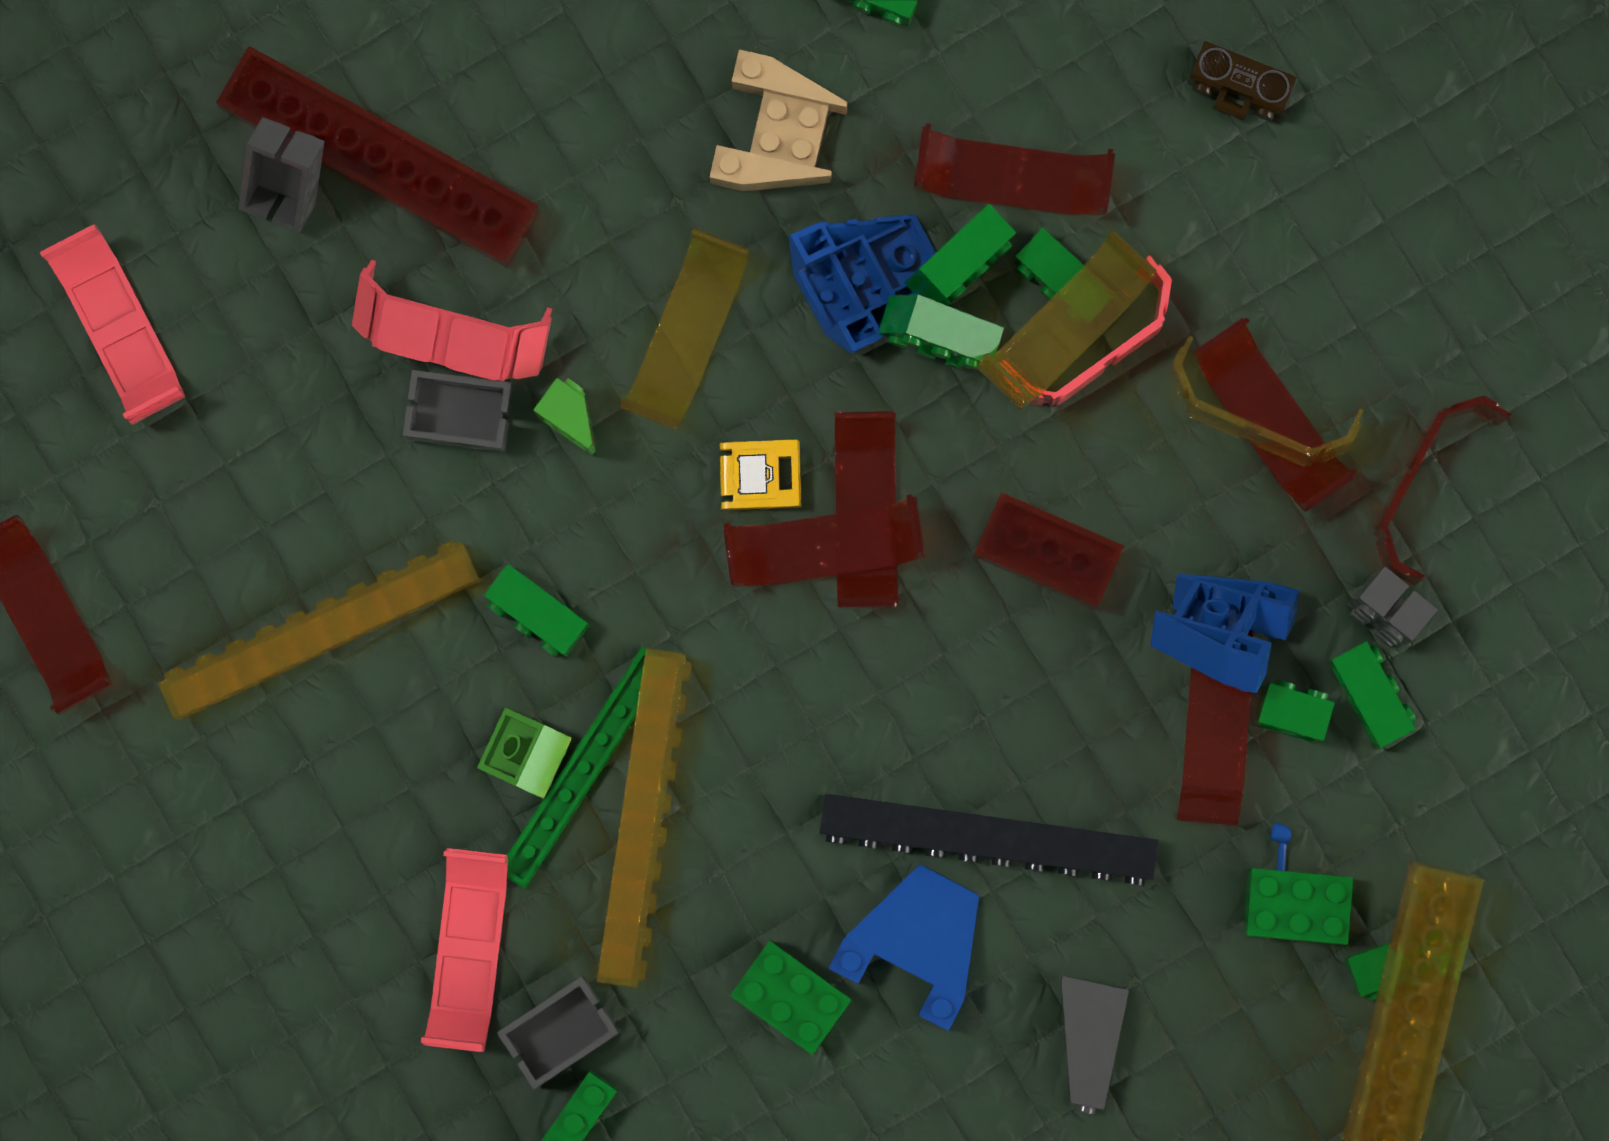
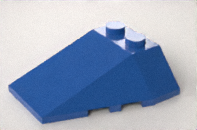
(853, 270)

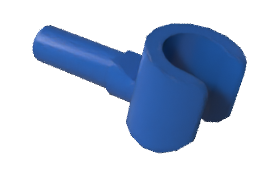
(1281, 834)

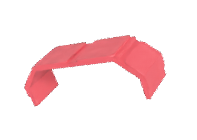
(1163, 284)
(115, 323)
(447, 336)
(467, 950)

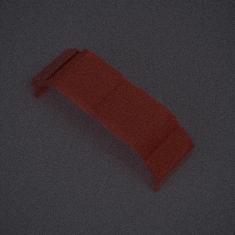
(1014, 175)
(1256, 394)
(1480, 405)
(865, 481)
(825, 545)
(48, 620)
(1214, 751)

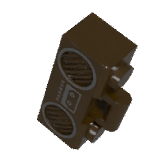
(1242, 78)

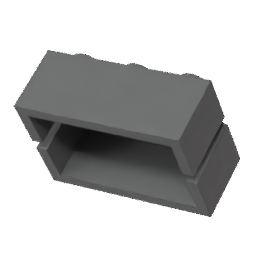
(279, 165)
(458, 411)
(1405, 617)
(558, 1032)

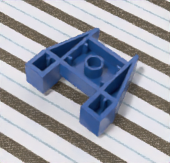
(1214, 626)

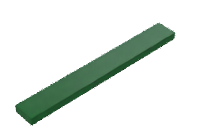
(577, 776)

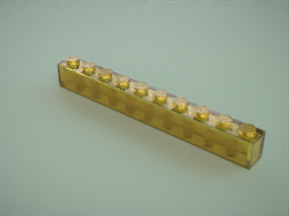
(319, 631)
(642, 817)

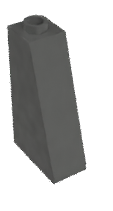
(1091, 1036)

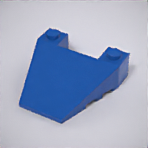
(924, 930)

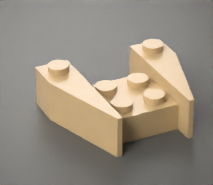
(786, 130)

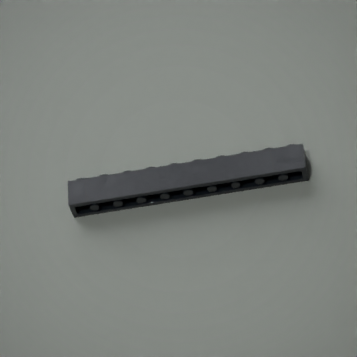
(988, 837)

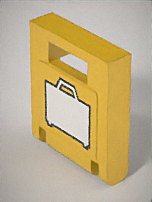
(753, 475)

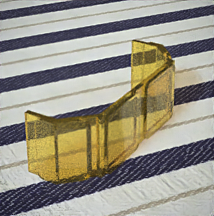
(1069, 322)
(687, 330)
(1261, 436)

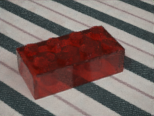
(1048, 551)

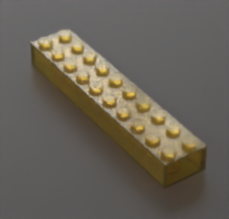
(1413, 1004)

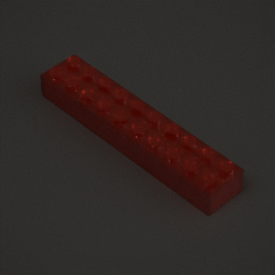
(383, 158)

